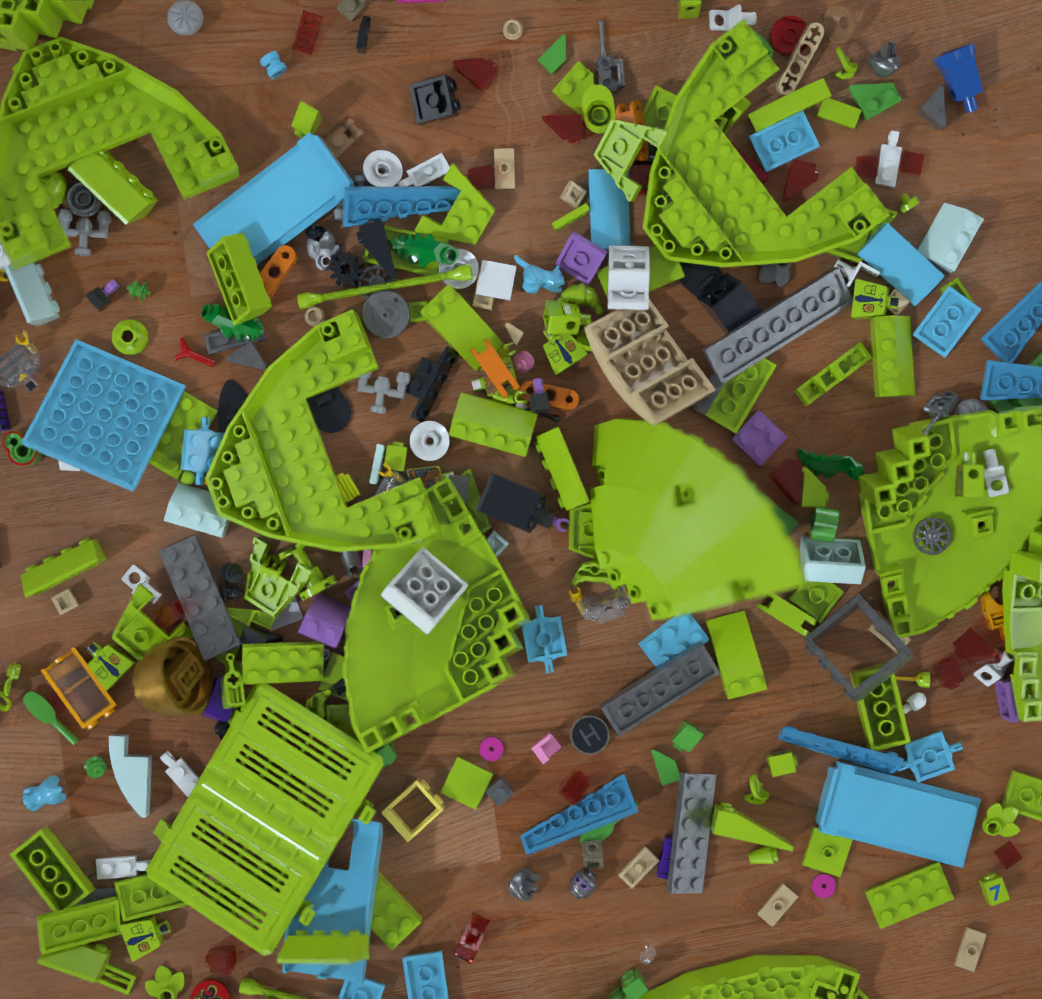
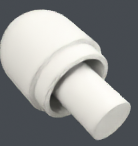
(914, 702)

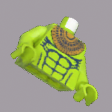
(485, 383)

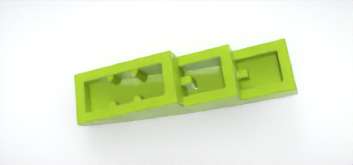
(790, 105)
(833, 374)

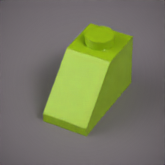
(306, 120)
(813, 491)

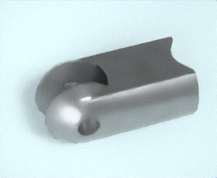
(349, 560)

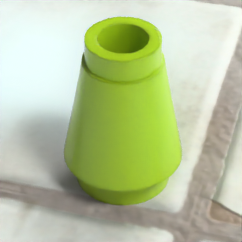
(764, 855)

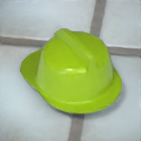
(598, 108)

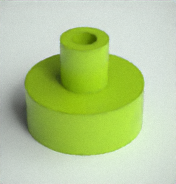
(908, 203)

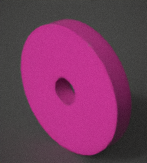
(491, 742)
(817, 885)

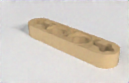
(797, 57)

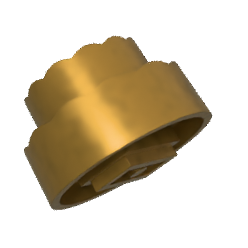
(173, 679)

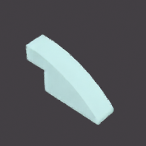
(131, 773)

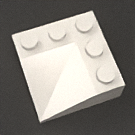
(424, 590)

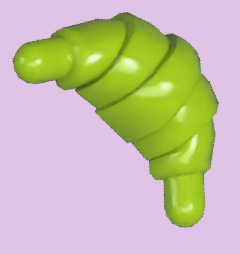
(582, 295)
(591, 572)
(318, 702)

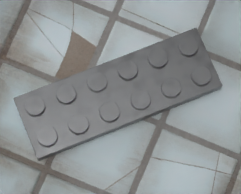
(200, 598)
(659, 688)
(691, 833)

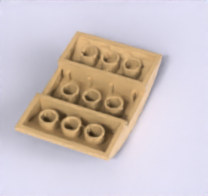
(646, 363)

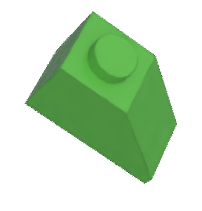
(686, 736)

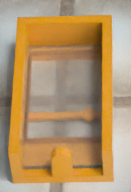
(79, 689)

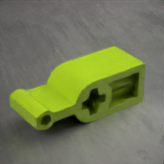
(231, 693)

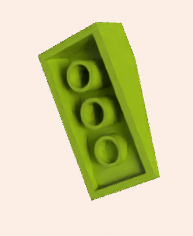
(459, 325)
(736, 655)
(733, 824)

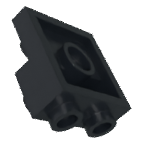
(435, 99)

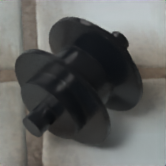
(315, 232)
(231, 573)
(231, 592)
(221, 728)

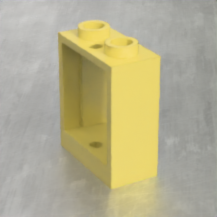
(399, 824)

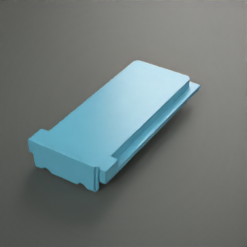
(280, 199)
(897, 813)

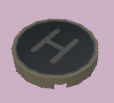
(589, 734)

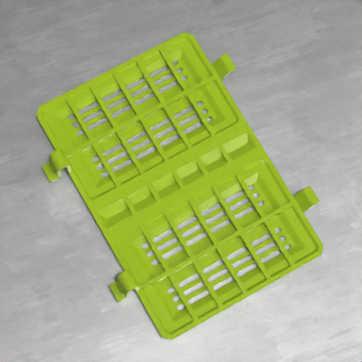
(265, 818)

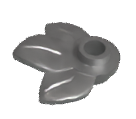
(323, 249)
(775, 272)

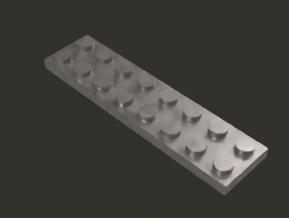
(778, 325)

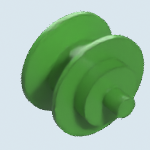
(138, 290)
(95, 767)

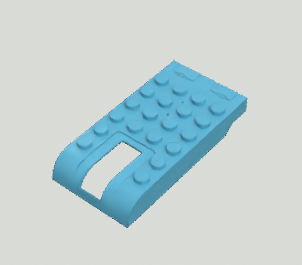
(346, 896)

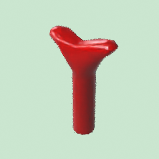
(185, 351)

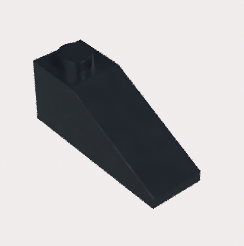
(376, 243)

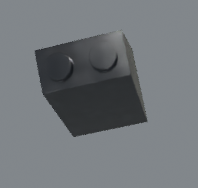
(729, 303)
(511, 503)

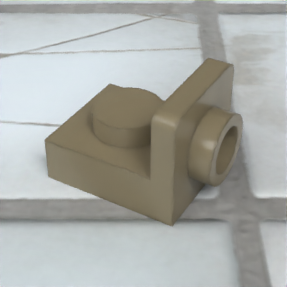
(351, 8)
(592, 854)

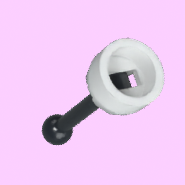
(556, 418)

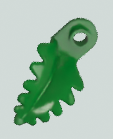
(424, 250)
(220, 316)
(831, 465)

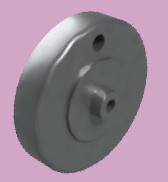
(386, 314)

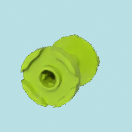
(317, 582)

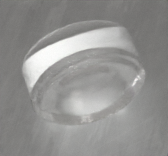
(647, 954)

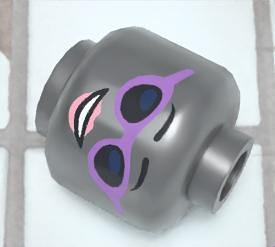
(583, 884)

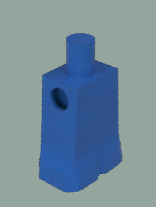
(961, 75)

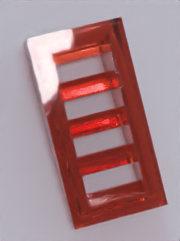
(303, 22)

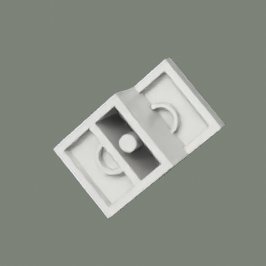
(628, 277)

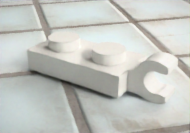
(888, 161)
(426, 172)
(180, 773)
(120, 867)

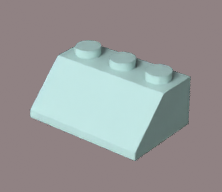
(949, 237)
(33, 293)
(195, 510)
(833, 561)

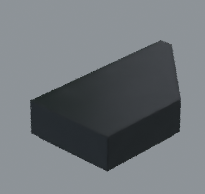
(363, 34)

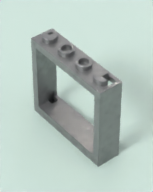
(883, 673)

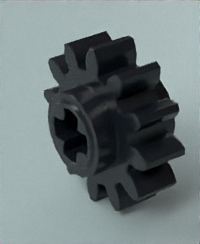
(339, 273)

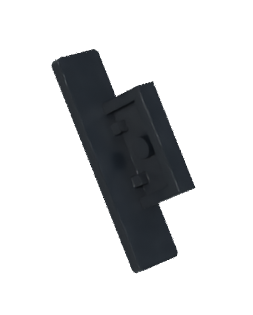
(428, 382)

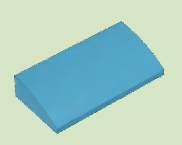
(607, 211)
(900, 264)

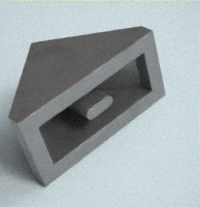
(934, 109)
(248, 356)

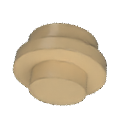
(512, 29)
(314, 316)

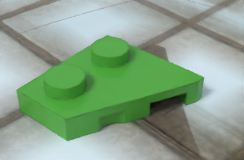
(874, 98)

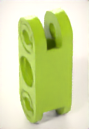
(787, 614)

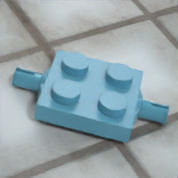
(200, 449)
(544, 639)
(929, 756)

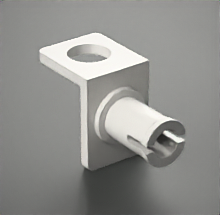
(731, 18)
(850, 272)
(993, 473)
(144, 580)
(995, 670)

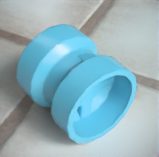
(273, 64)

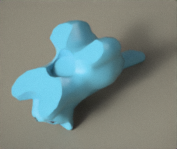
(537, 278)
(46, 793)

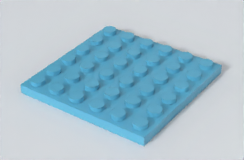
(104, 415)

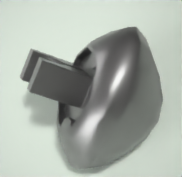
(884, 62)
(522, 884)

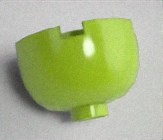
(55, 187)

